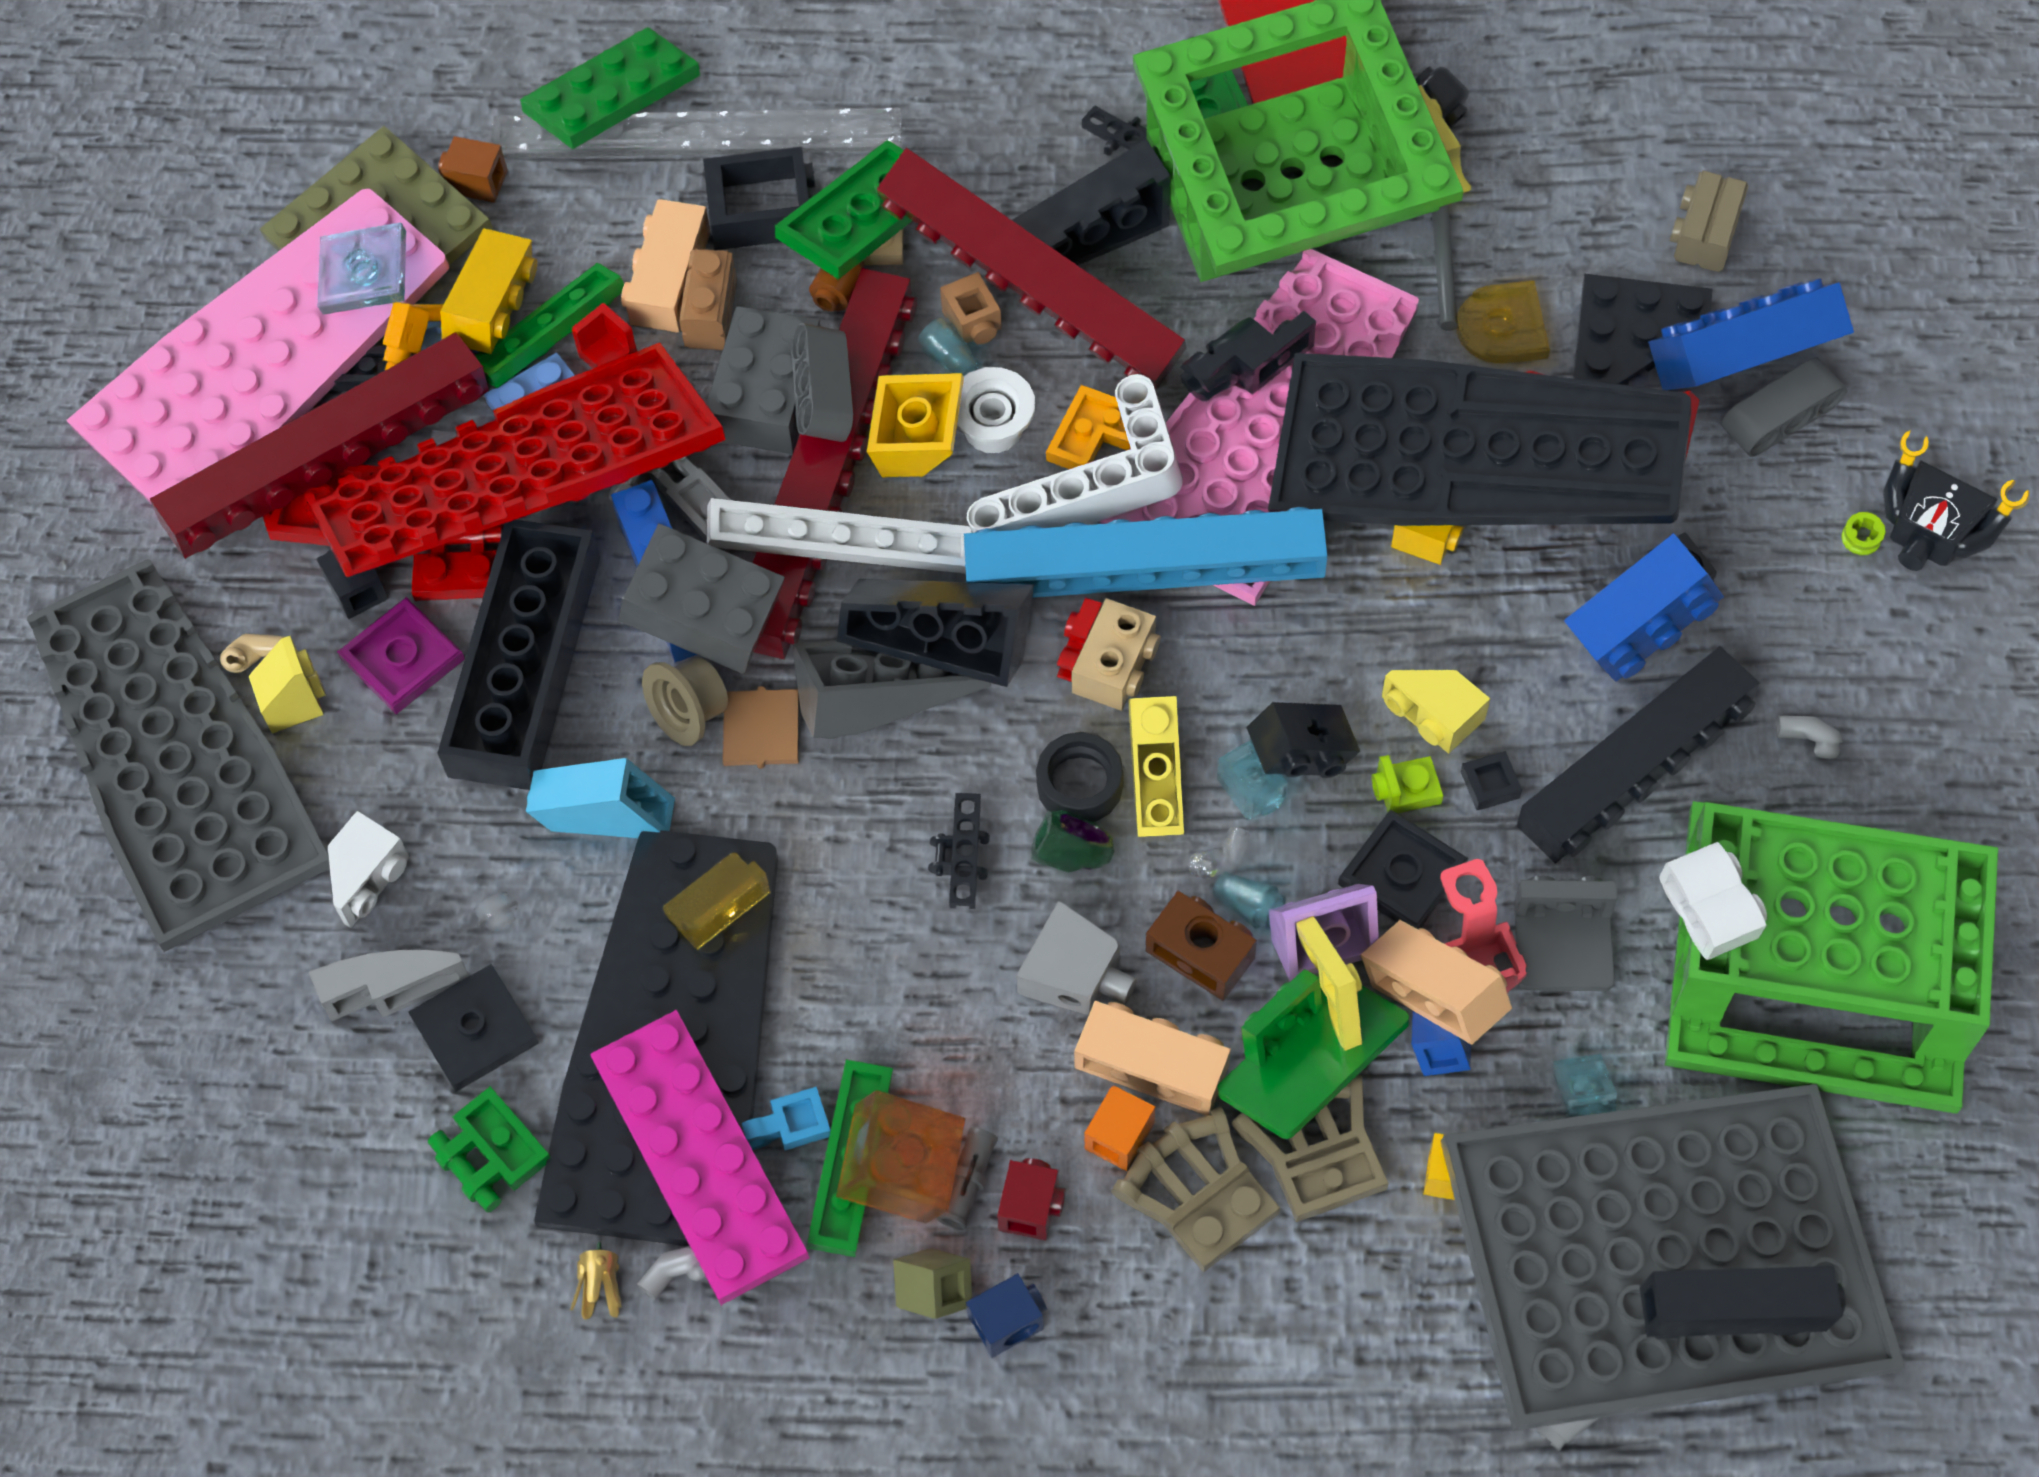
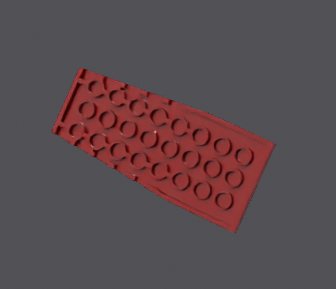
(530, 458)

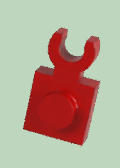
(1077, 630)

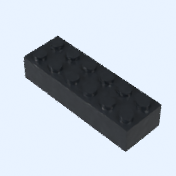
(519, 654)

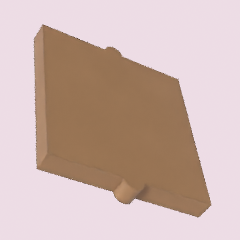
(761, 727)

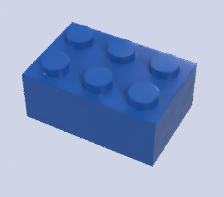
(1645, 609)

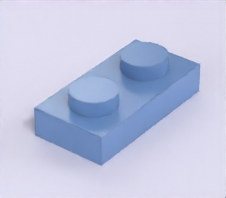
(534, 378)

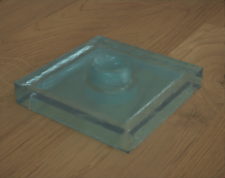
(362, 268)

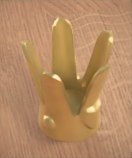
(594, 1268)

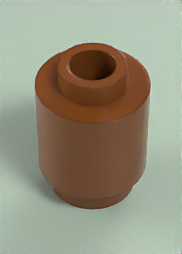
(832, 293)

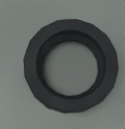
(1080, 746)

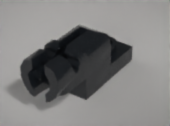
(1247, 356)

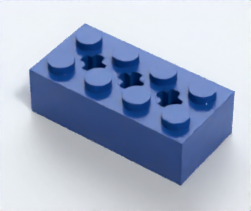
(1750, 334)

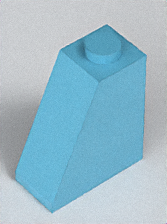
(599, 799)

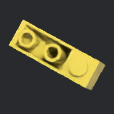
(1156, 766)

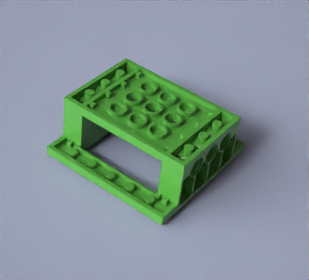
(1367, 118)
(1925, 975)

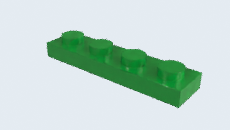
(549, 323)
(838, 1221)

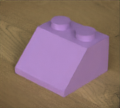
(1345, 916)

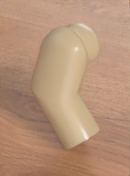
(247, 650)

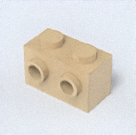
(1115, 654)

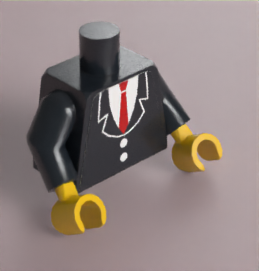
(1939, 514)

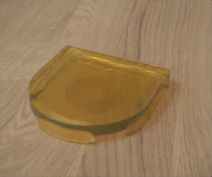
(1503, 324)

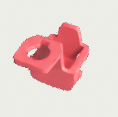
(1480, 934)

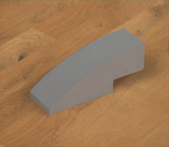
(387, 979)

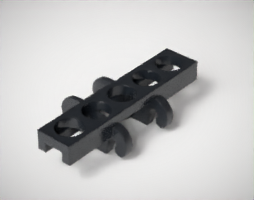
(1123, 132)
(961, 874)

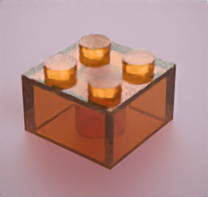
(901, 1157)

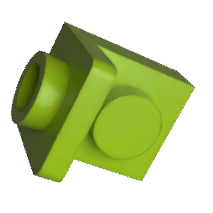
(1406, 784)

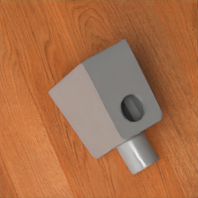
(1073, 964)

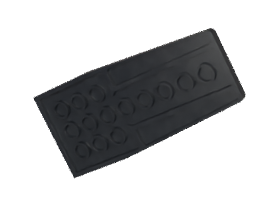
(1475, 446)
(647, 970)

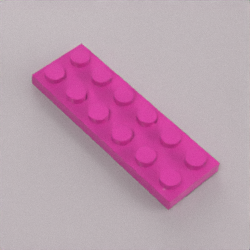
(699, 1157)

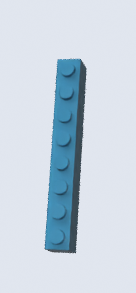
(1151, 553)

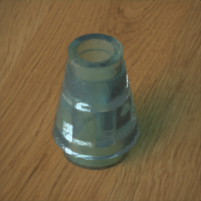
(947, 347)
(1248, 898)

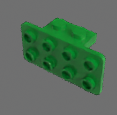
(1296, 1059)

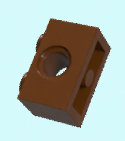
(1212, 968)

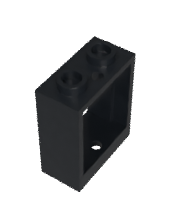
(750, 168)

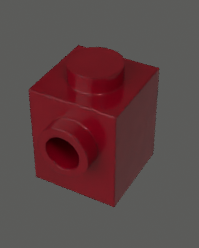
(1030, 1199)

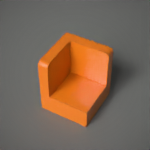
(1119, 1127)

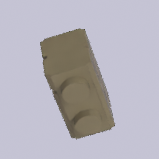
(1710, 220)

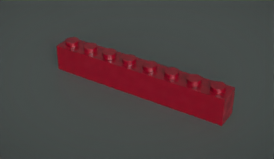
(1030, 268)
(319, 445)

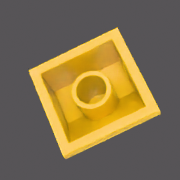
(914, 423)

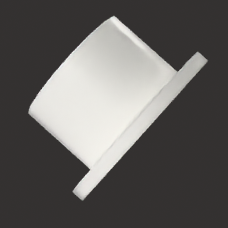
(995, 408)

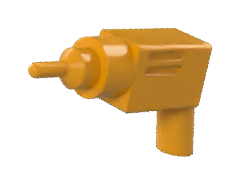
(407, 330)

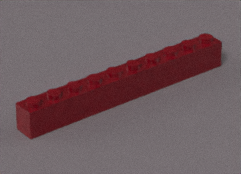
(824, 468)

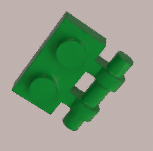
(500, 1138)

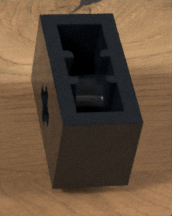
(1303, 739)

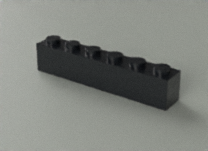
(1638, 755)

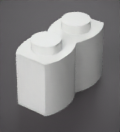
(1713, 901)

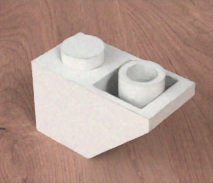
(361, 866)

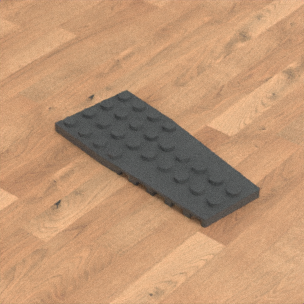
(172, 758)

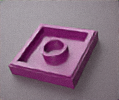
(401, 655)

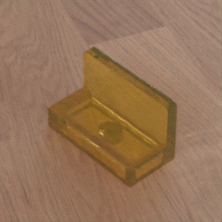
(717, 899)

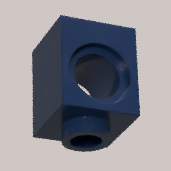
(1006, 1314)

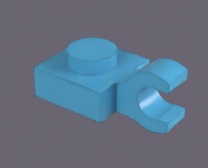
(795, 1120)

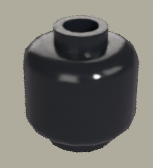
(1447, 91)

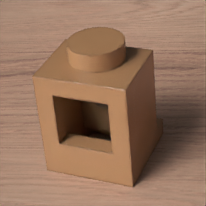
(971, 309)

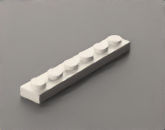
(836, 535)

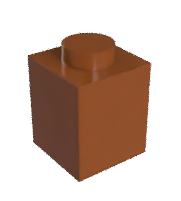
(474, 168)

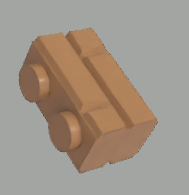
(708, 299)

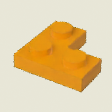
(1086, 425)

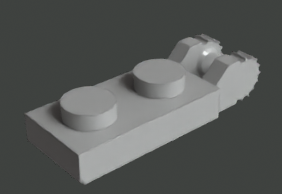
(690, 494)

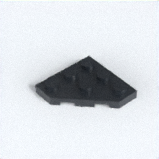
(1622, 317)

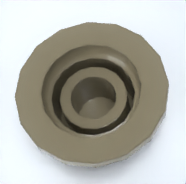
(684, 697)

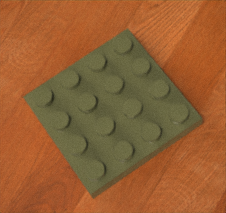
(401, 181)

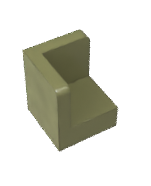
(932, 1282)

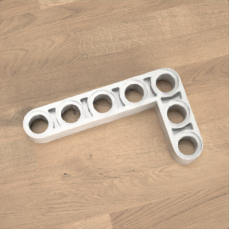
(1099, 487)

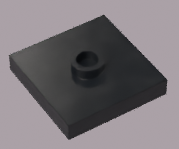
(1403, 868)
(473, 1027)

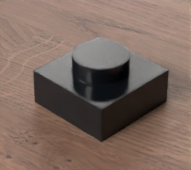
(1491, 780)

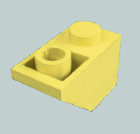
(287, 687)
(1437, 703)

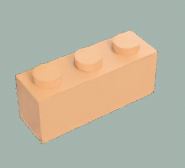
(662, 264)
(1437, 981)
(1152, 1057)

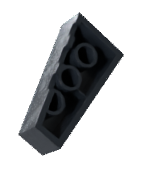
(1105, 207)
(940, 624)

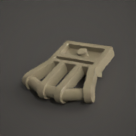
(1327, 1172)
(1217, 1215)

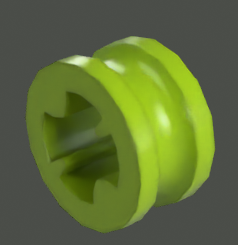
(1868, 521)

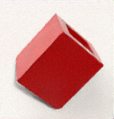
(603, 337)

